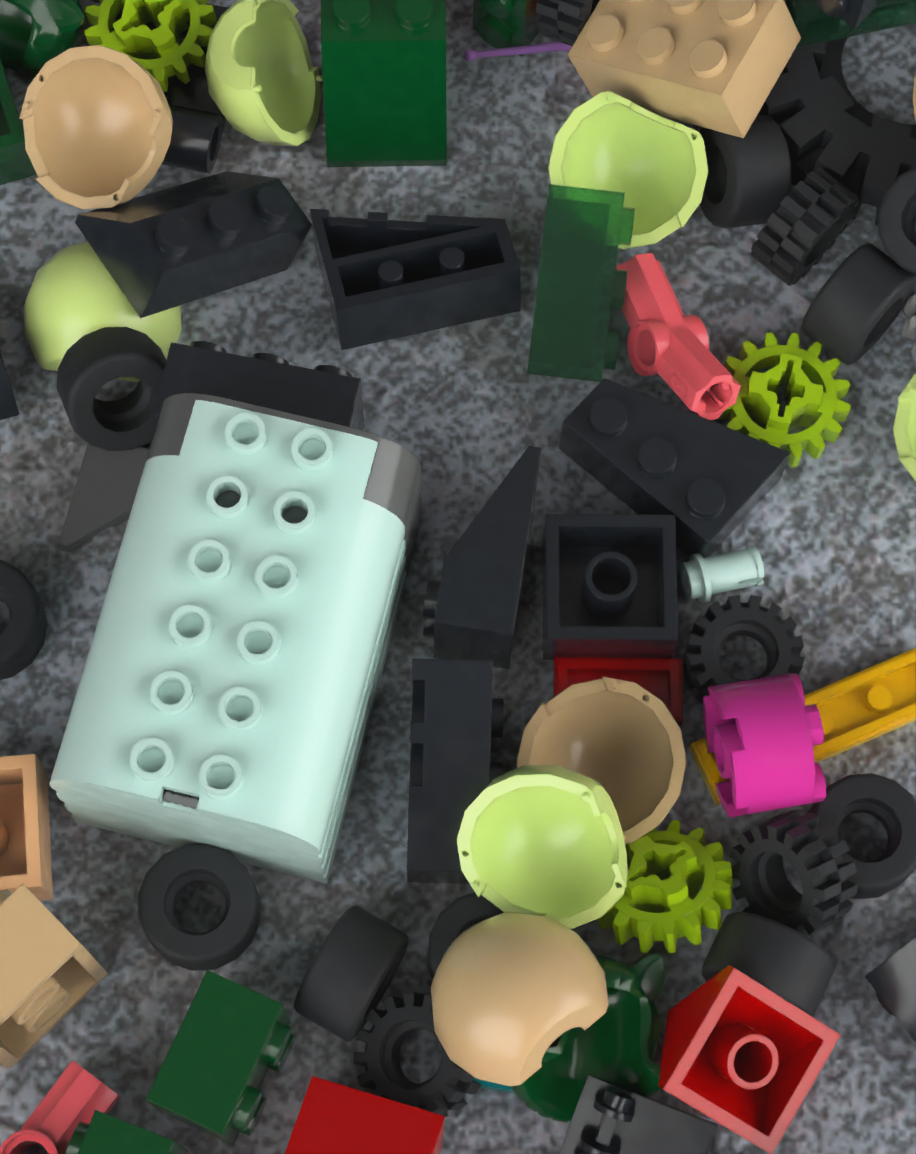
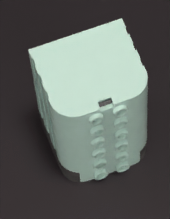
(243, 635)

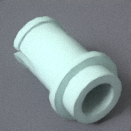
(720, 573)

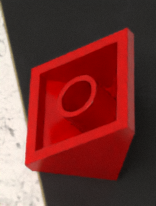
(743, 1056)
(357, 1122)

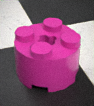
(764, 744)

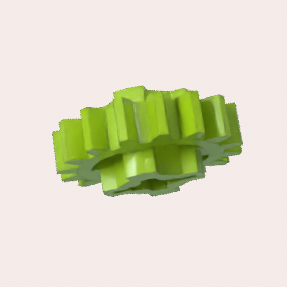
(156, 47)
(805, 400)
(664, 889)

